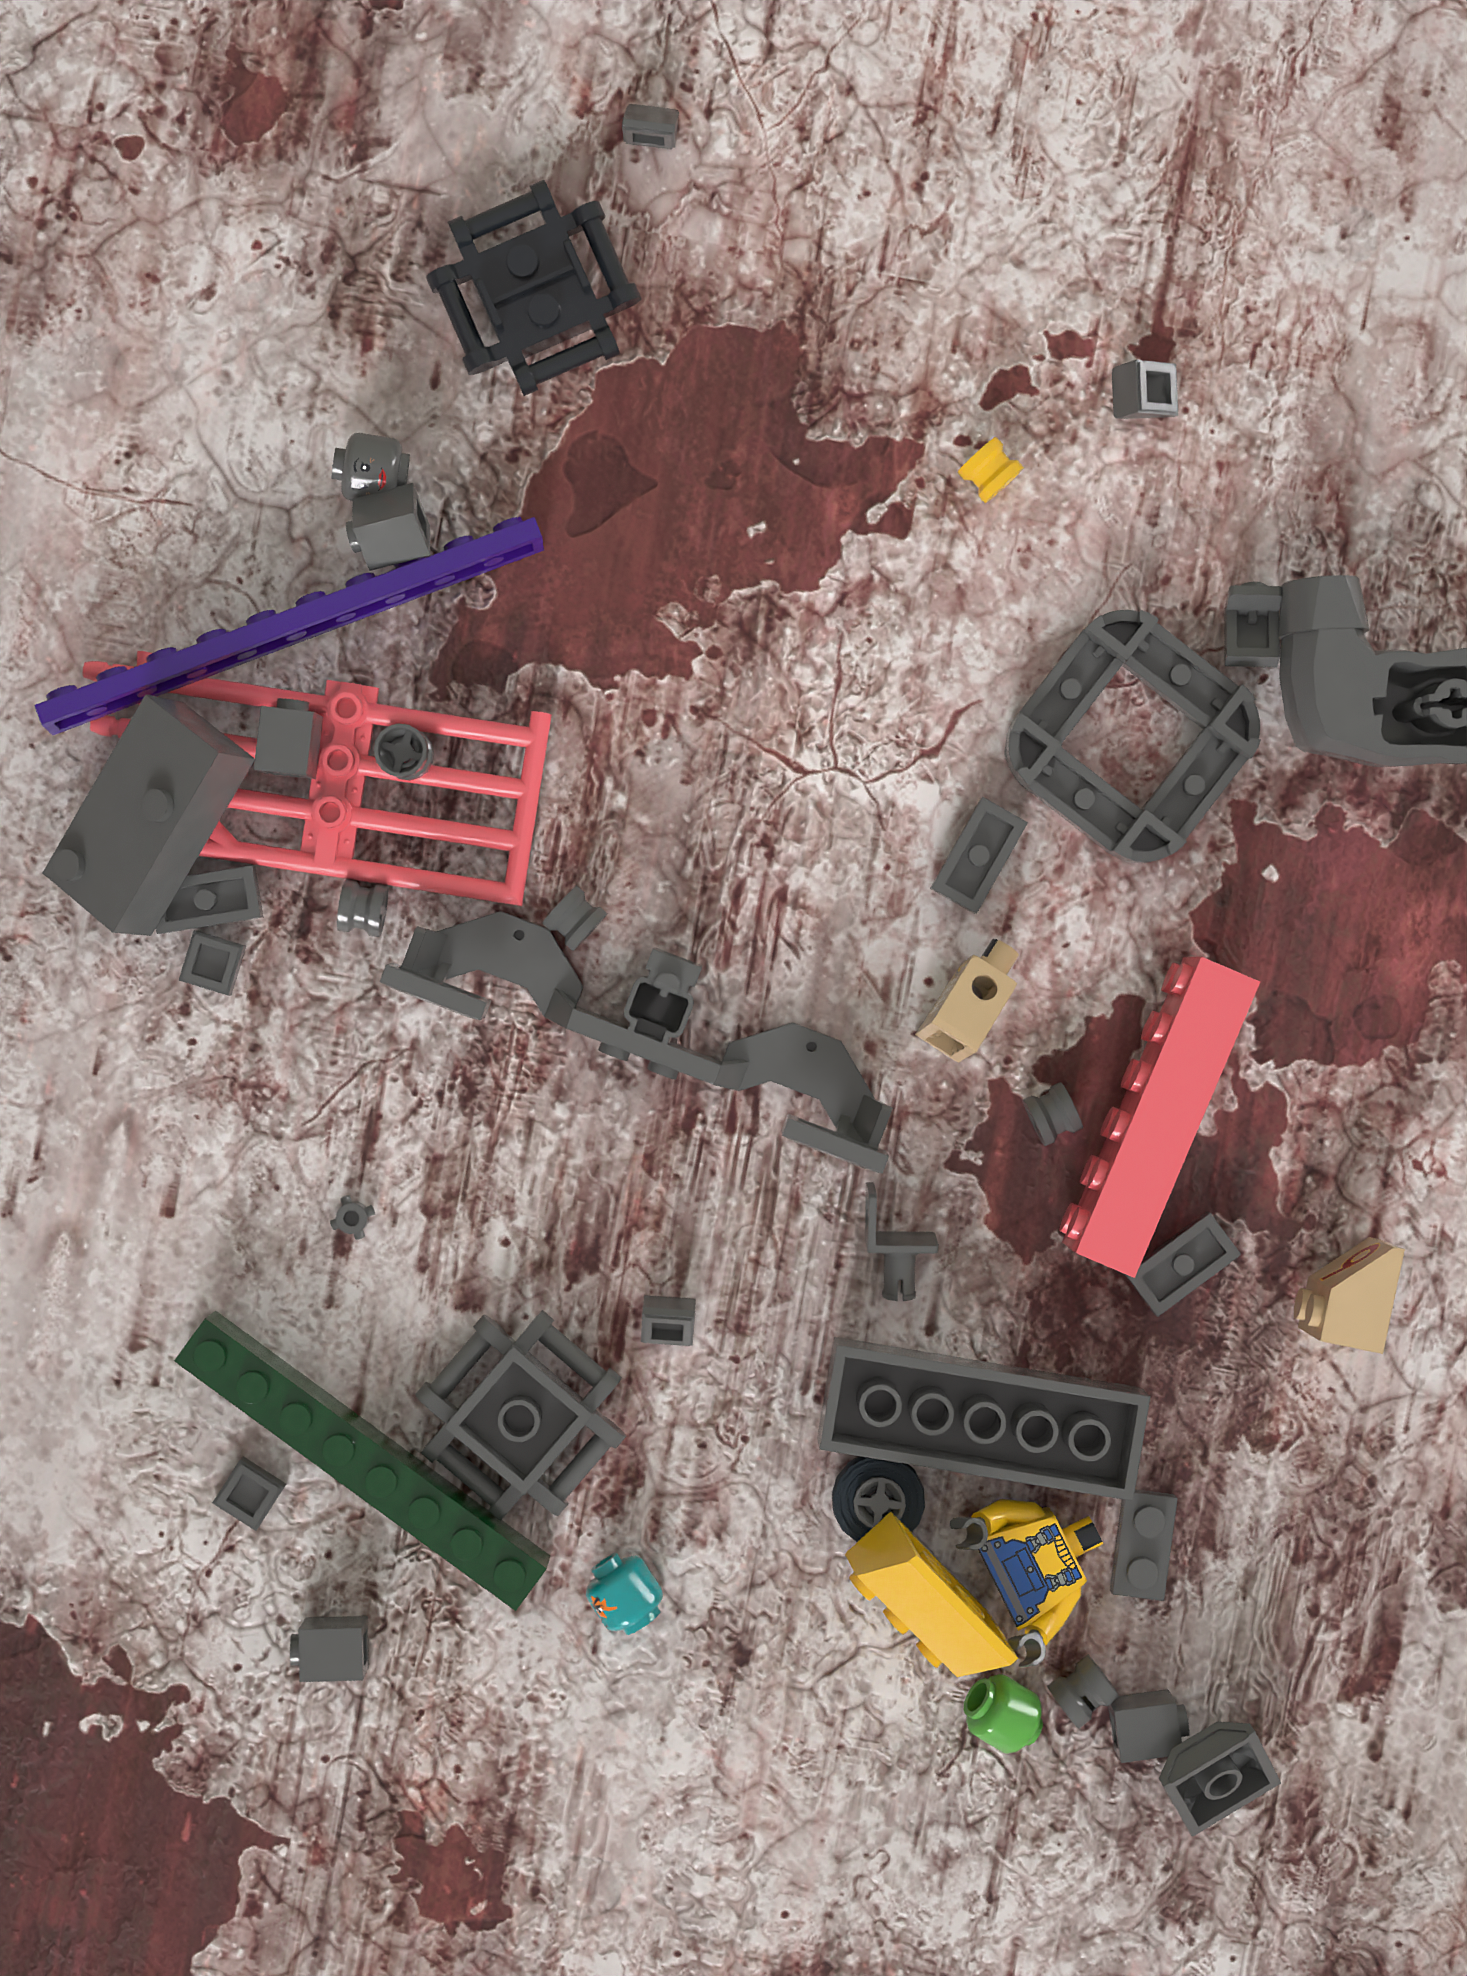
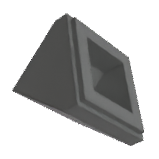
(668, 1320)

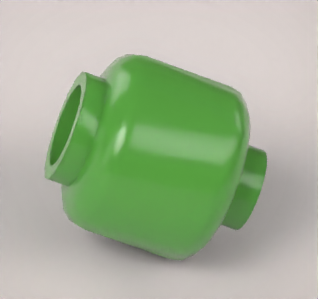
(1003, 1713)

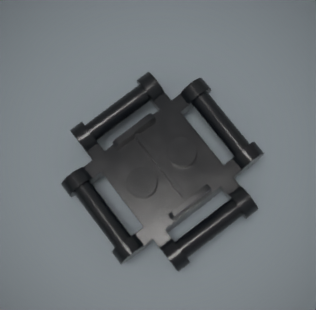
(534, 289)

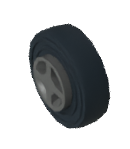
(860, 1478)

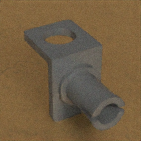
(898, 1250)

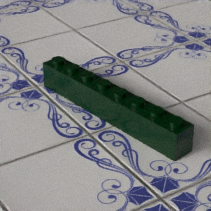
(363, 1459)

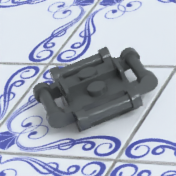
(520, 1416)

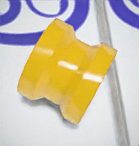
(990, 469)

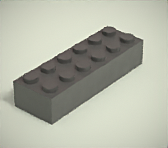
(983, 1418)

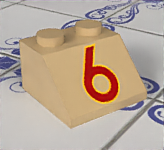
(1352, 1297)

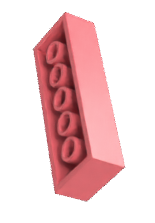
(1158, 1113)

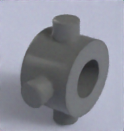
(352, 1217)

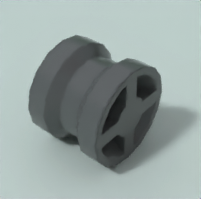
(362, 908)
(574, 918)
(1052, 1114)

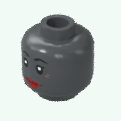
(370, 465)

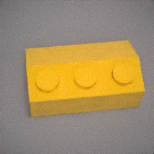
(927, 1600)

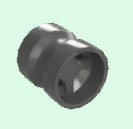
(395, 747)
(1083, 1691)

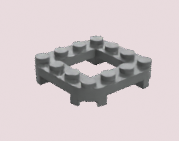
(1178, 676)

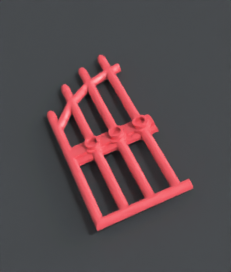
(336, 794)

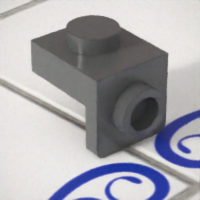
(1252, 625)

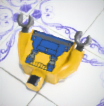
(1031, 1566)

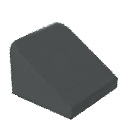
(650, 126)
(1144, 390)

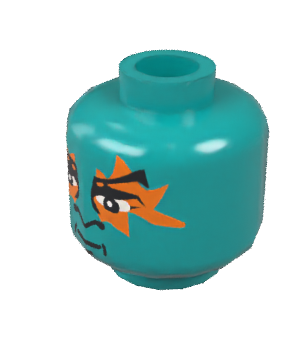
(624, 1593)

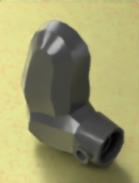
(1363, 701)

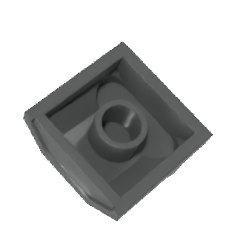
(1217, 1774)

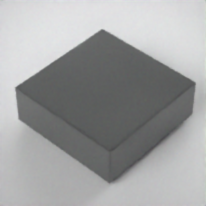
(212, 963)
(249, 1493)

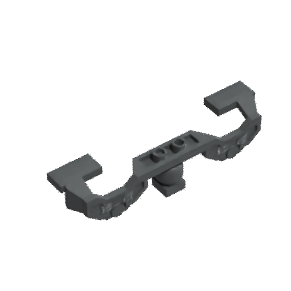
(656, 1011)

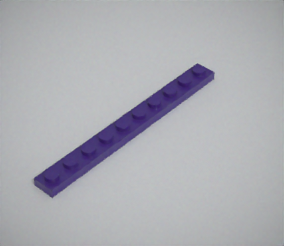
(272, 632)

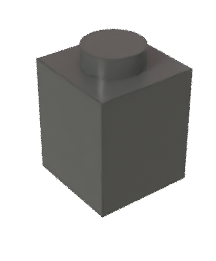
(389, 527)
(288, 740)
(331, 1649)
(1147, 1725)

